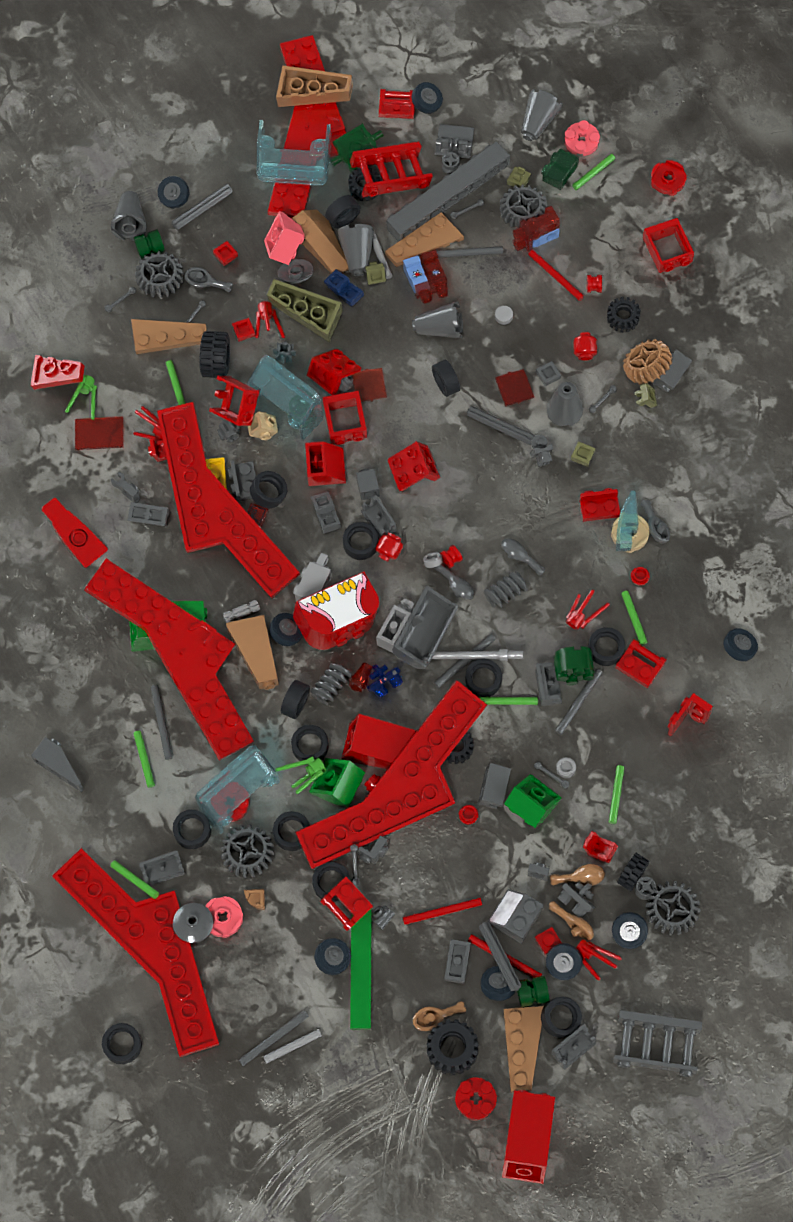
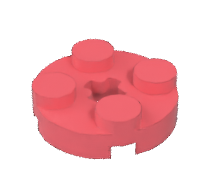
(582, 129)
(234, 914)

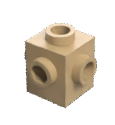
(263, 426)

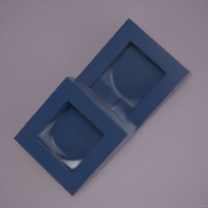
(343, 288)

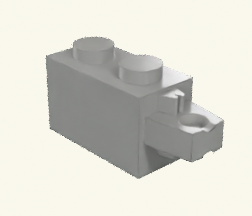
(314, 578)
(394, 624)

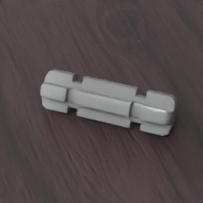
(241, 611)

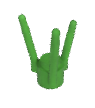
(84, 388)
(314, 769)

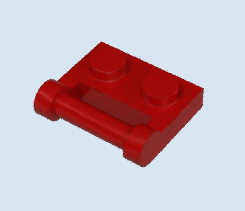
(396, 107)
(638, 669)
(351, 899)

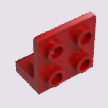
(330, 369)
(413, 465)
(696, 707)

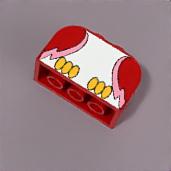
(337, 612)

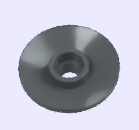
(296, 271)
(193, 932)

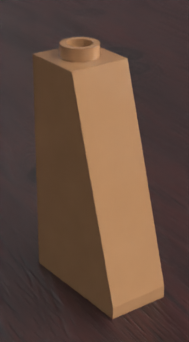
(254, 647)

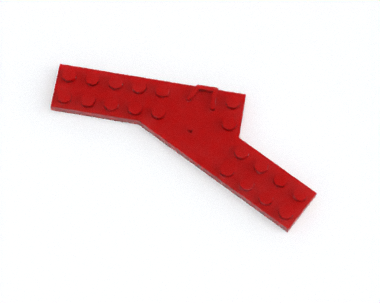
(306, 125)
(207, 509)
(186, 647)
(408, 788)
(149, 938)

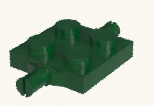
(354, 140)

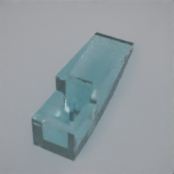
(627, 523)

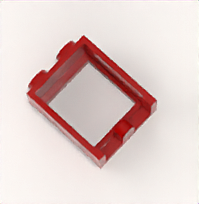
(247, 405)

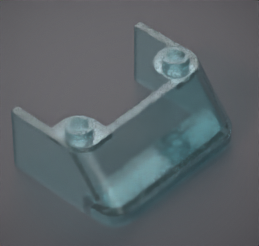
(293, 165)
(288, 394)
(234, 786)

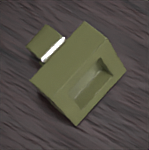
(518, 177)
(375, 273)
(648, 396)
(583, 454)

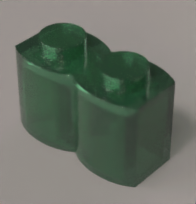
(560, 168)

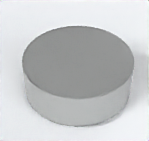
(503, 315)
(433, 560)
(566, 767)

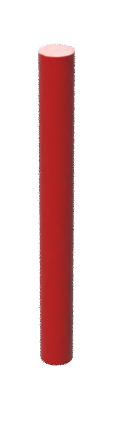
(557, 276)
(442, 911)
(514, 962)

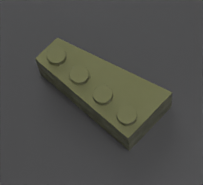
(307, 308)

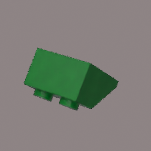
(338, 782)
(532, 801)

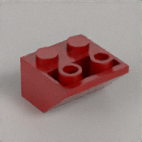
(324, 464)

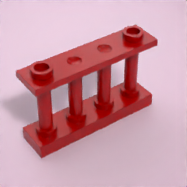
(394, 154)

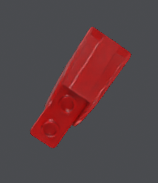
(74, 533)

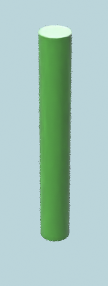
(593, 172)
(175, 382)
(634, 617)
(510, 700)
(144, 759)
(616, 794)
(134, 879)

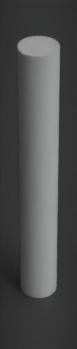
(380, 255)
(292, 1046)

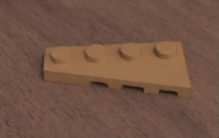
(428, 237)
(165, 335)
(522, 1043)

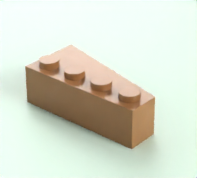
(310, 86)

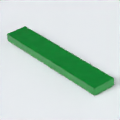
(361, 973)

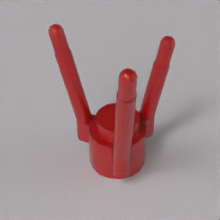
(265, 313)
(157, 430)
(576, 619)
(588, 949)

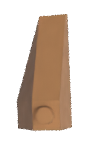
(321, 240)

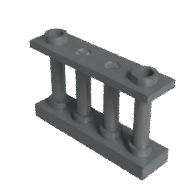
(669, 1026)

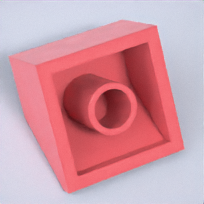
(283, 238)

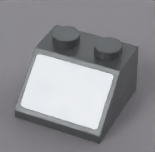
(516, 915)

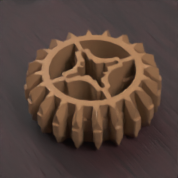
(647, 361)

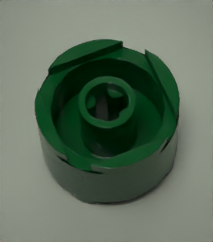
(573, 665)

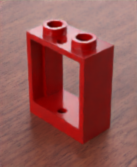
(663, 230)
(343, 401)

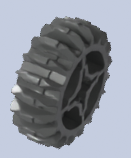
(526, 199)
(160, 280)
(240, 847)
(680, 910)

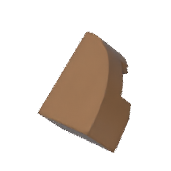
(256, 898)

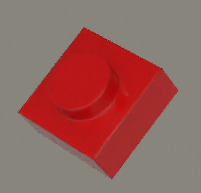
(225, 253)
(243, 329)
(547, 940)

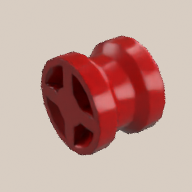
(594, 283)
(451, 556)

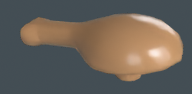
(585, 874)
(578, 925)
(429, 1016)

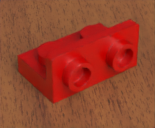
(599, 504)

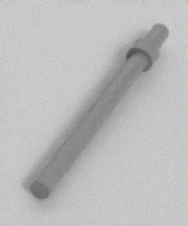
(503, 655)

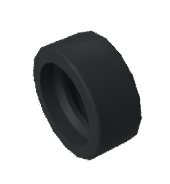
(342, 211)
(445, 378)
(273, 478)
(360, 527)
(607, 632)
(488, 664)
(295, 699)
(309, 729)
(287, 816)
(191, 844)
(328, 866)
(574, 1009)
(110, 1032)

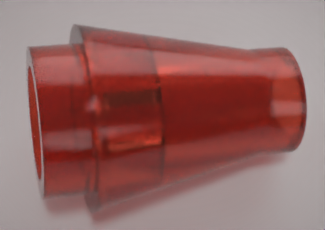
(360, 678)

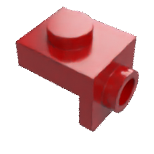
(157, 450)
(599, 847)

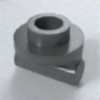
(346, 384)
(381, 916)

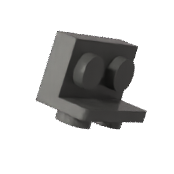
(243, 476)

